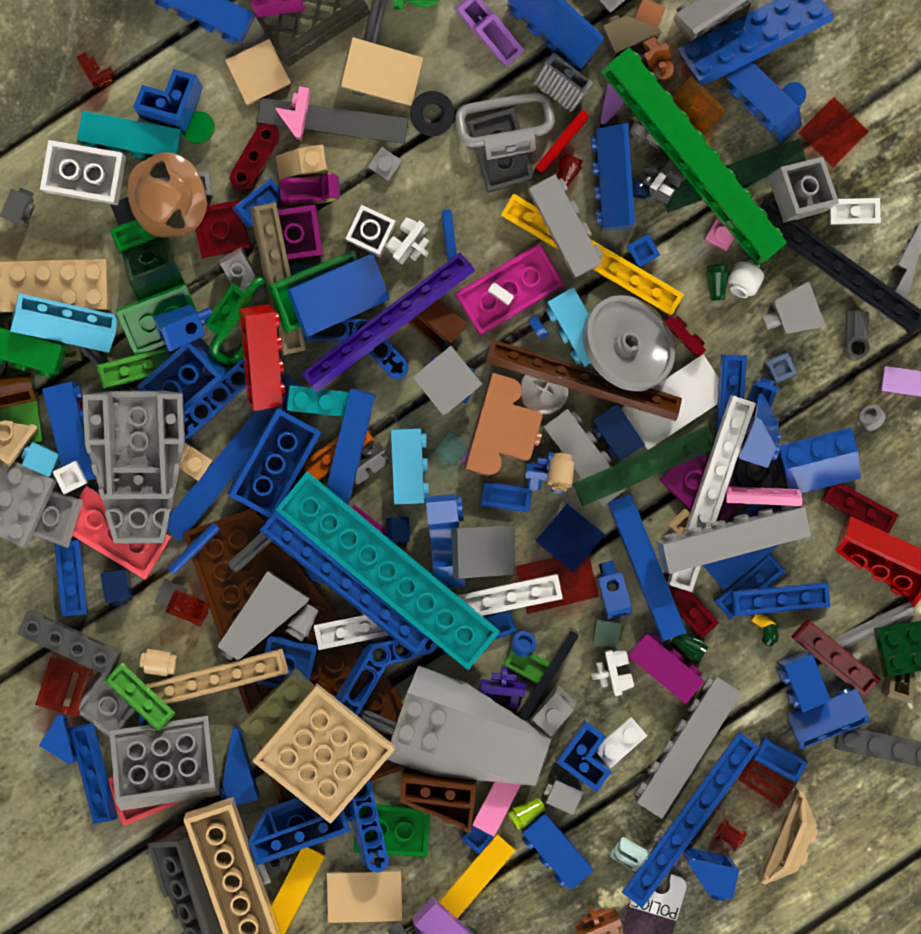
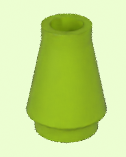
(525, 814)

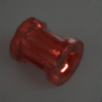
(730, 834)

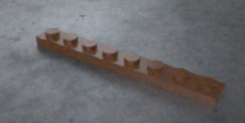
(581, 379)

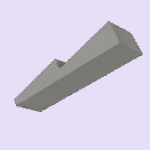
(907, 263)

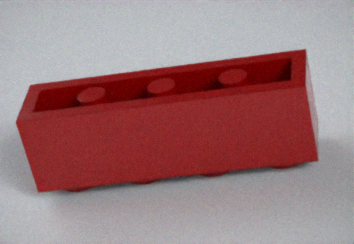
(262, 357)

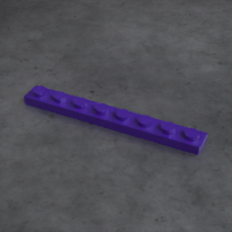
(388, 322)

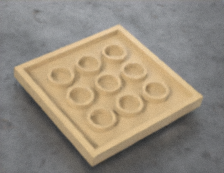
(324, 753)

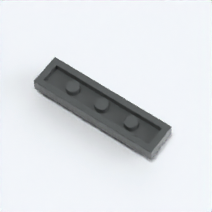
(880, 746)

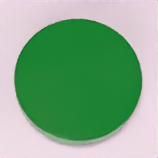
(200, 128)

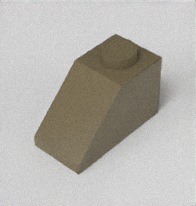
(626, 33)

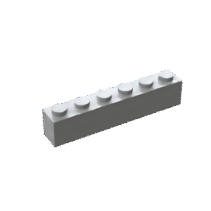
(732, 538)
(687, 746)

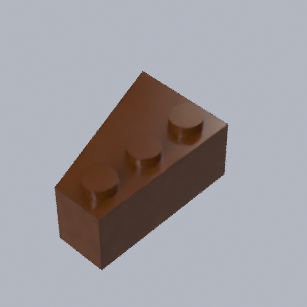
(441, 796)

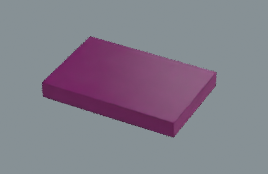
(684, 483)

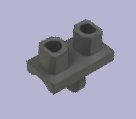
(658, 178)

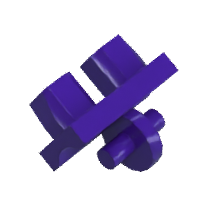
(504, 685)

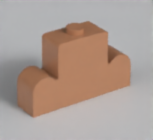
(502, 428)

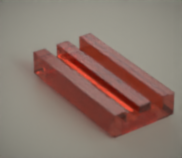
(783, 794)

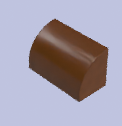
(439, 325)
(17, 390)

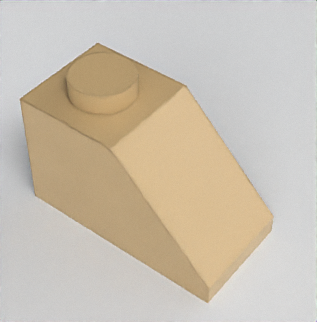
(302, 162)

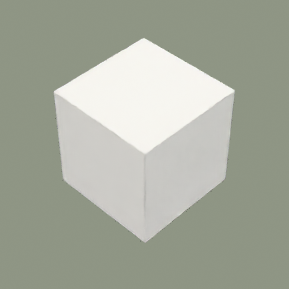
(371, 231)

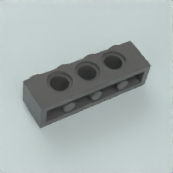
(69, 642)

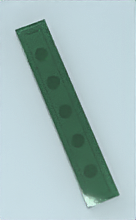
(746, 171)
(644, 466)

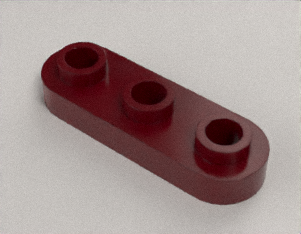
(251, 168)

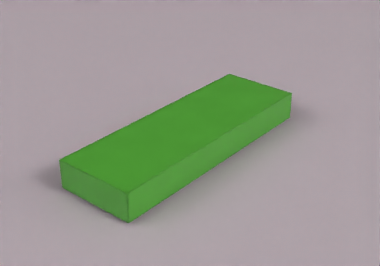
(131, 368)
(140, 697)

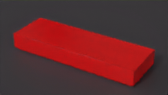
(561, 142)

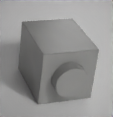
(562, 795)

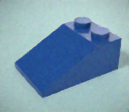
(186, 371)

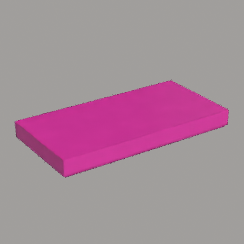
(526, 277)

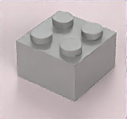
(803, 189)

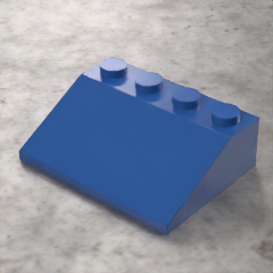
(561, 28)

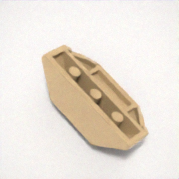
(791, 840)

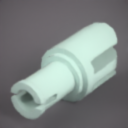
(629, 854)

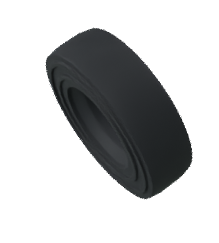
(421, 124)
(744, 480)

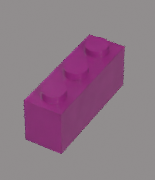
(666, 666)

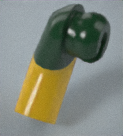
(769, 629)

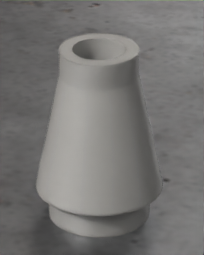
(302, 623)

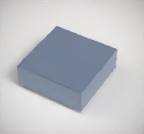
(781, 368)

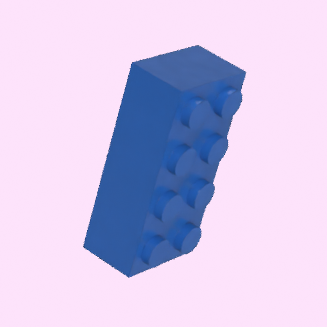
(273, 462)

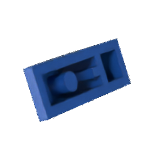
(238, 774)

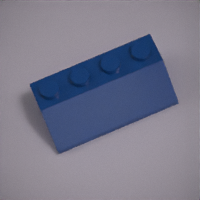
(614, 178)

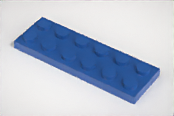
(752, 37)

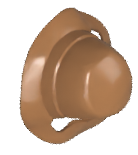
(156, 200)

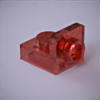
(91, 67)
(188, 607)

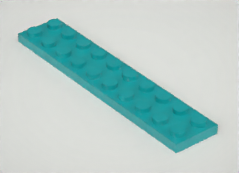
(387, 570)

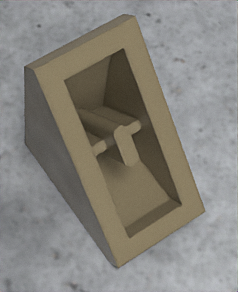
(900, 687)

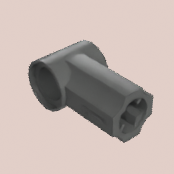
(856, 332)

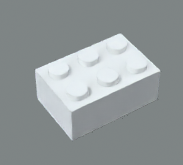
(83, 172)

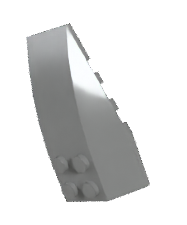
(136, 458)
(464, 734)

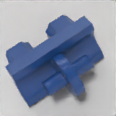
(537, 472)

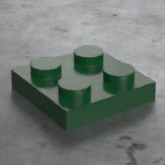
(899, 648)

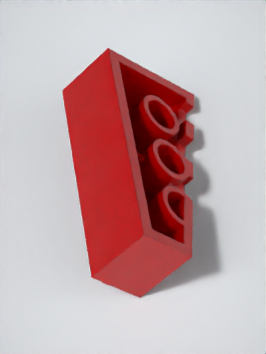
(883, 556)

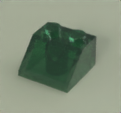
(152, 267)

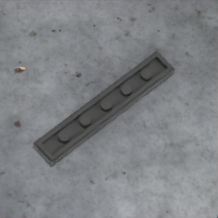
(340, 121)

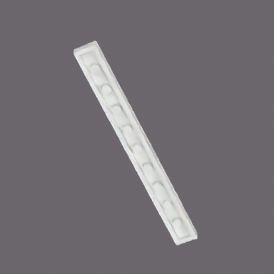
(483, 601)

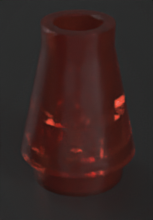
(569, 168)

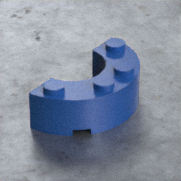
(443, 515)

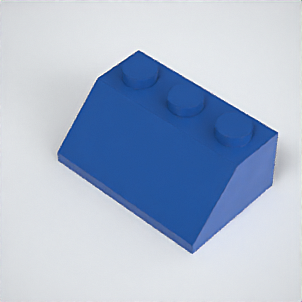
(820, 461)
(715, 872)

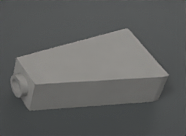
(264, 612)

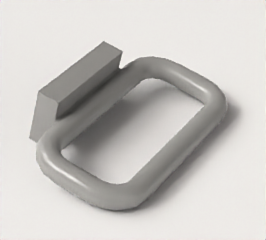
(508, 142)

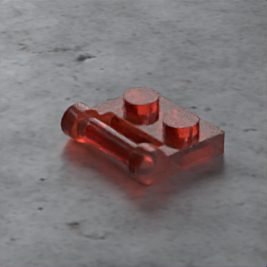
(56, 685)

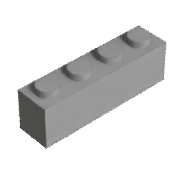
(564, 226)
(572, 440)

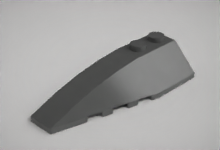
(184, 884)

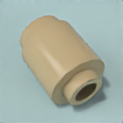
(561, 471)
(158, 662)

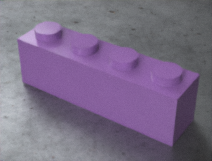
(436, 919)

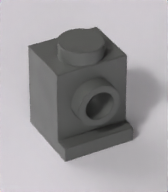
(18, 207)

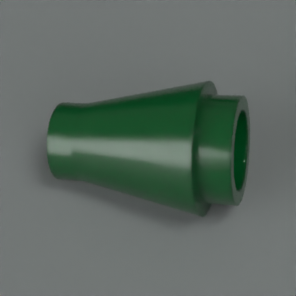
(717, 281)
(690, 647)

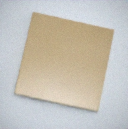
(258, 72)

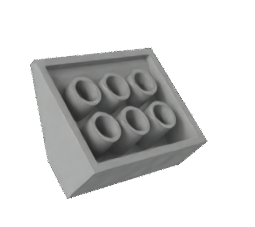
(163, 765)

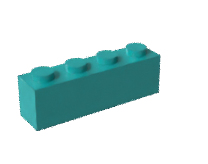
(128, 135)

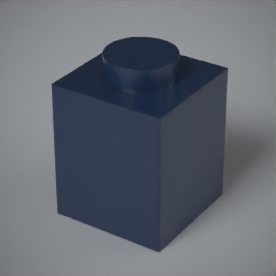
(117, 586)

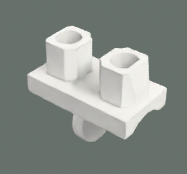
(415, 233)
(613, 660)

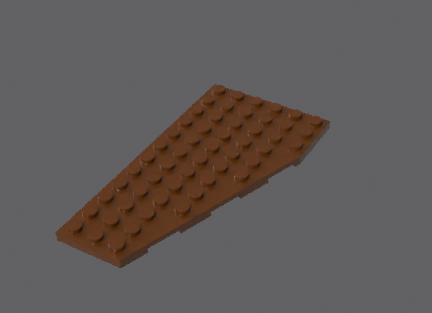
(230, 591)

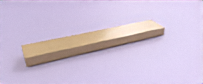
(220, 677)

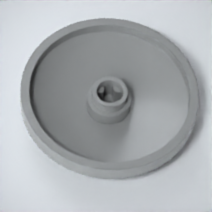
(628, 343)

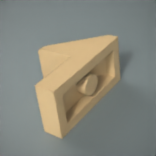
(194, 462)

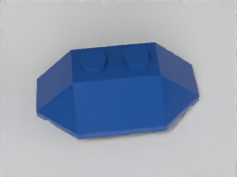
(291, 829)

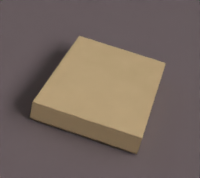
(381, 72)
(364, 896)

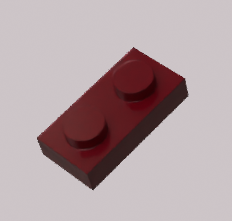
(691, 342)

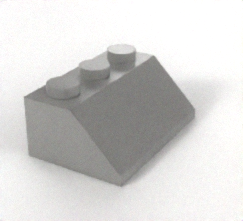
(704, 15)

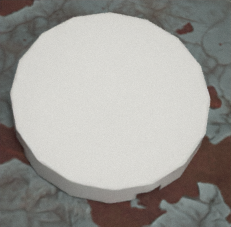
(542, 395)

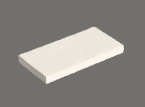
(696, 386)

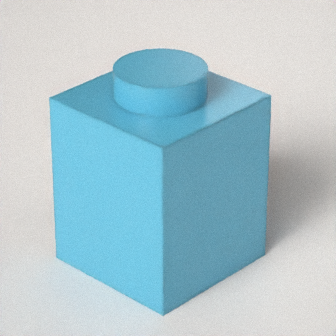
(40, 459)

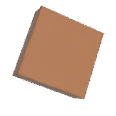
(650, 13)

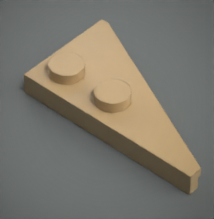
(14, 439)

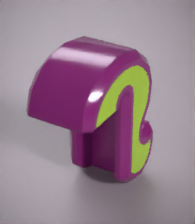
(309, 190)

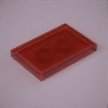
(574, 586)

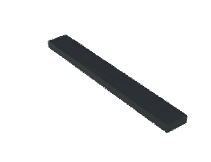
(845, 271)

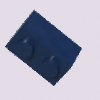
(617, 433)

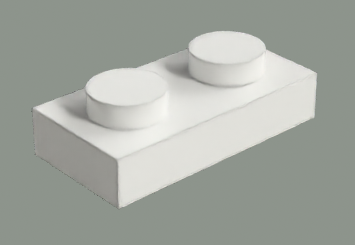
(855, 212)
(621, 742)

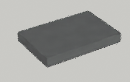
(502, 171)
(483, 551)

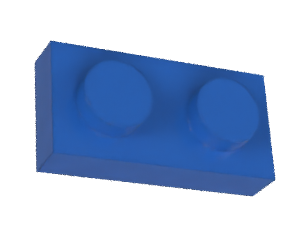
(264, 194)

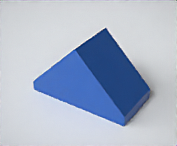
(59, 740)

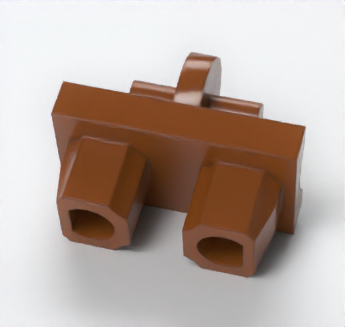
(658, 59)
(599, 922)

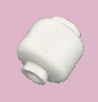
(745, 279)

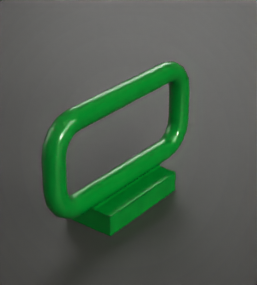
(226, 316)

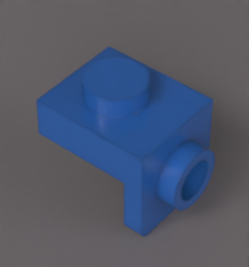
(763, 387)

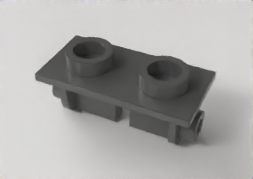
(372, 457)

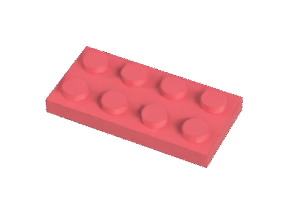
(94, 531)

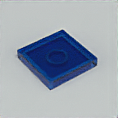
(570, 538)

